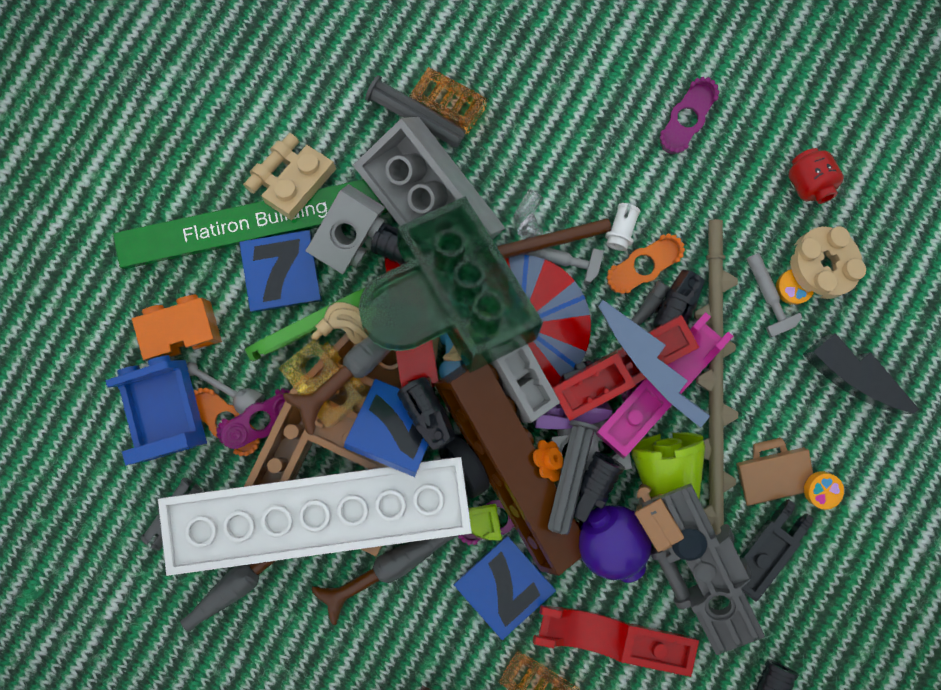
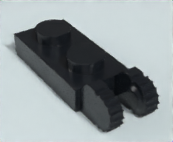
(773, 549)

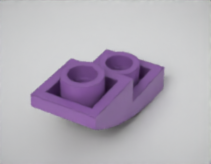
(557, 419)

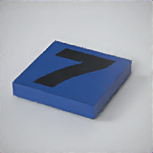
(280, 271)
(386, 431)
(504, 587)

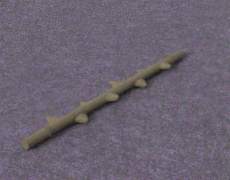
(713, 378)

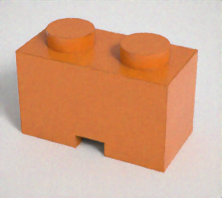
(167, 329)

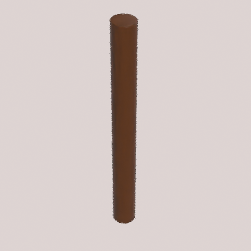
(555, 238)

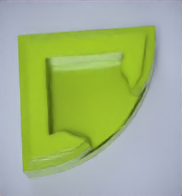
(485, 522)

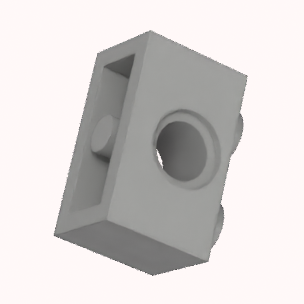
(329, 241)

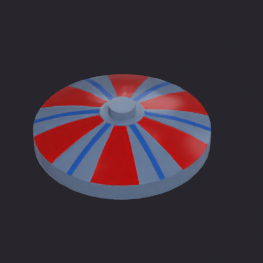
(563, 312)

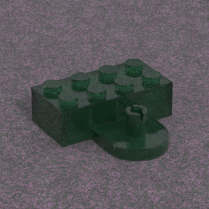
(450, 286)

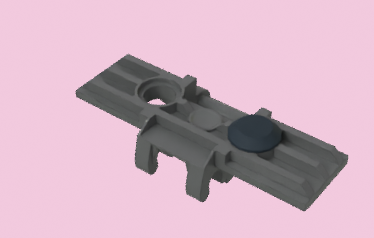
(715, 569)

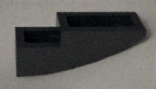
(858, 375)

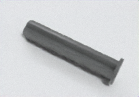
(408, 107)
(571, 477)

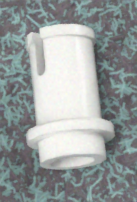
(622, 228)

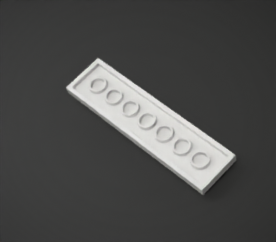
(313, 516)

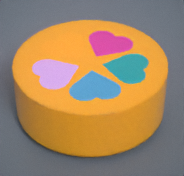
(790, 290)
(824, 490)

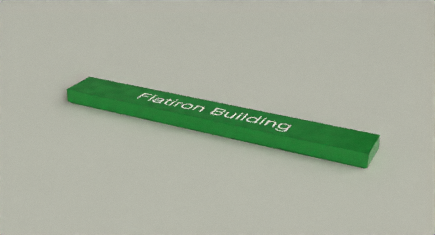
(223, 228)

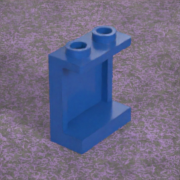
(159, 409)

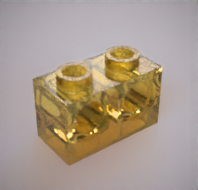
(296, 374)

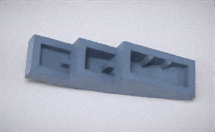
(643, 351)

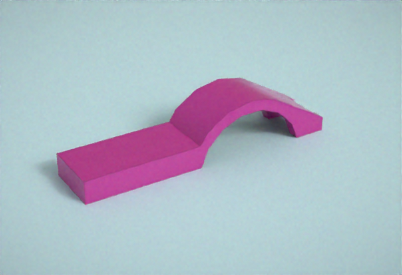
(647, 404)

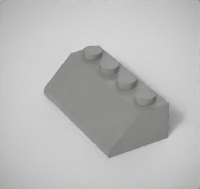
(418, 176)

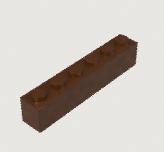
(506, 452)

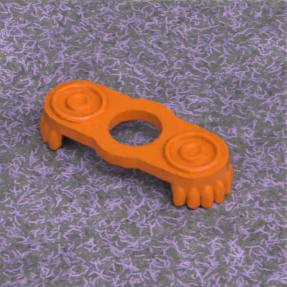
(663, 253)
(210, 407)

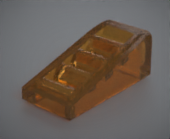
(465, 94)
(534, 667)

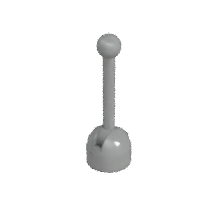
(242, 398)

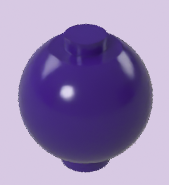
(614, 544)

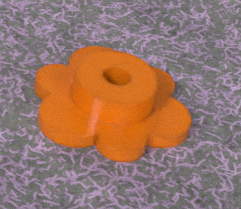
(548, 460)

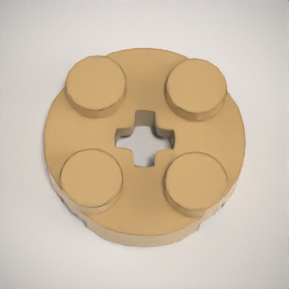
(845, 259)

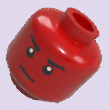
(816, 175)

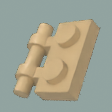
(296, 183)

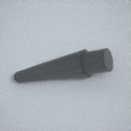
(652, 302)

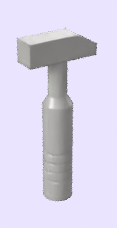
(565, 259)
(771, 297)

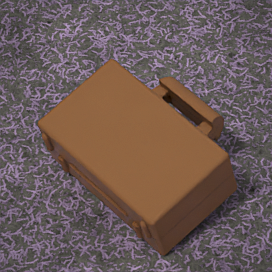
(775, 474)
(660, 526)

